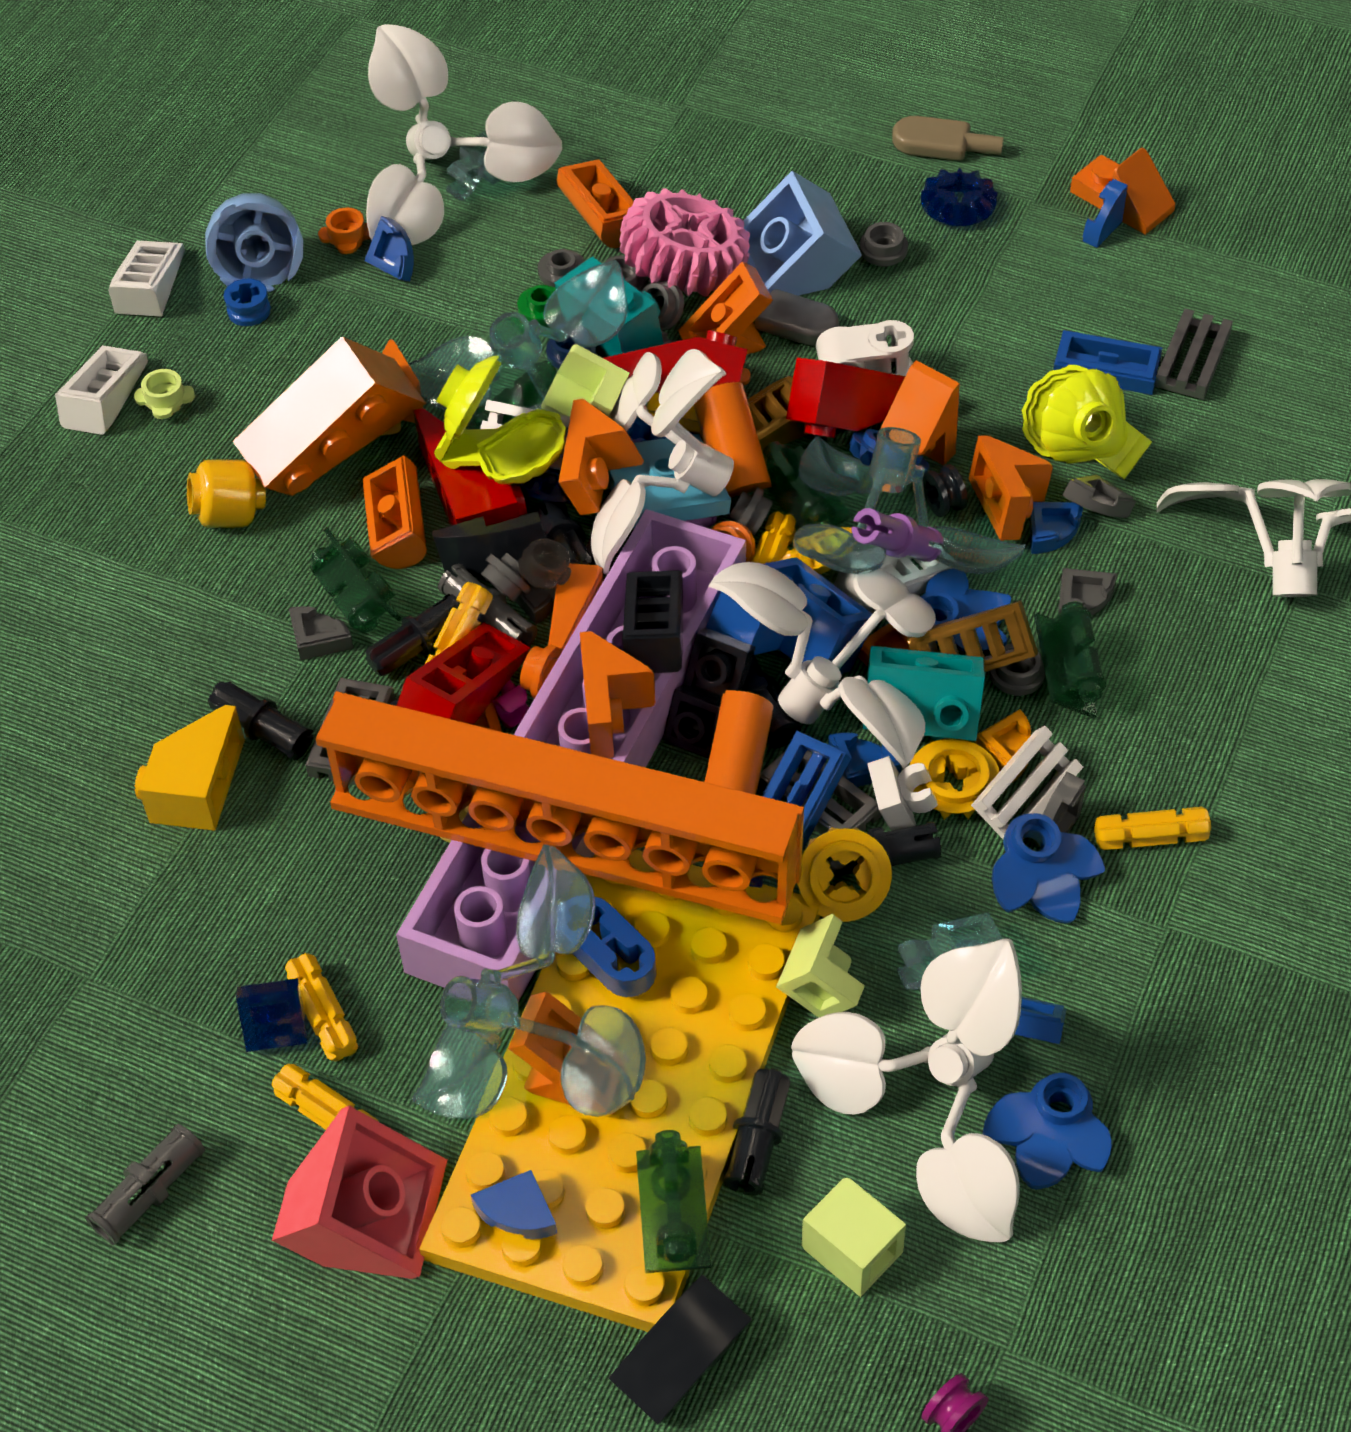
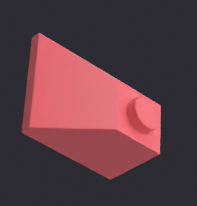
(362, 1199)

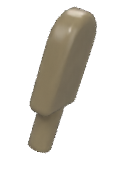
(941, 138)

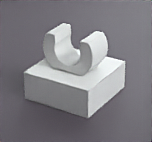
(896, 794)

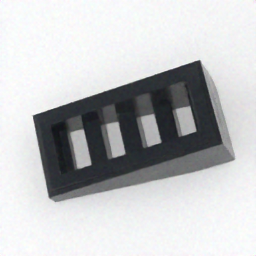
(654, 624)

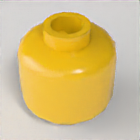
(224, 493)

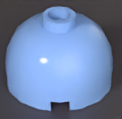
(253, 240)

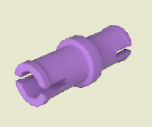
(897, 535)

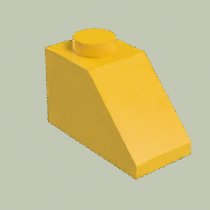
(192, 771)

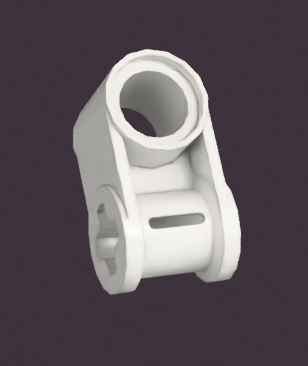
(867, 346)

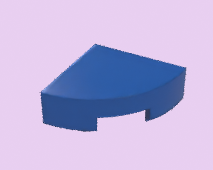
(1109, 216)
(391, 250)
(1053, 525)
(861, 753)
(516, 1207)

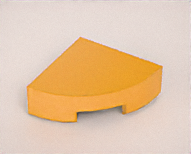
(1006, 738)

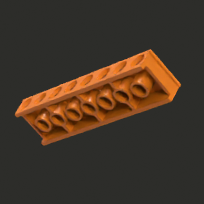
(562, 796)

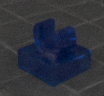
(272, 1015)

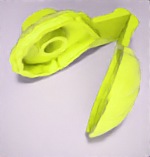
(1080, 418)
(506, 454)

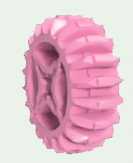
(683, 240)

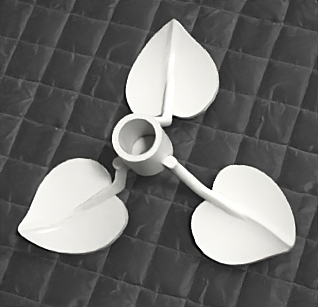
(403, 73)
(691, 460)
(1295, 561)
(815, 682)
(979, 1000)

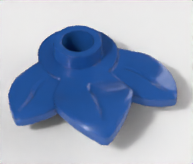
(952, 599)
(1046, 876)
(1050, 1139)

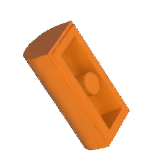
(596, 198)
(730, 429)
(395, 514)
(739, 741)

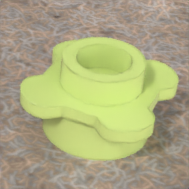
(163, 393)

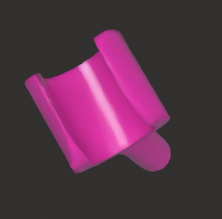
(511, 704)

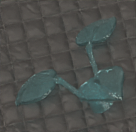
(585, 307)
(890, 470)
(605, 1055)

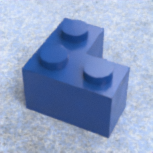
(833, 614)

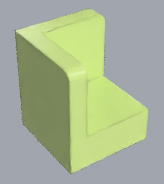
(585, 377)
(818, 970)
(853, 1235)

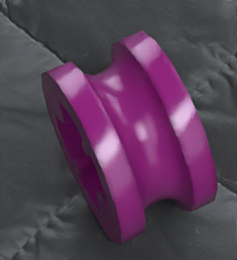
(955, 1405)

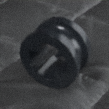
(945, 490)

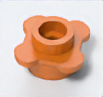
(344, 230)

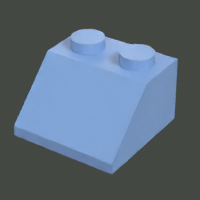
(799, 238)

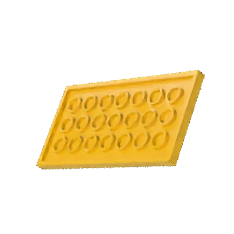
(703, 1038)

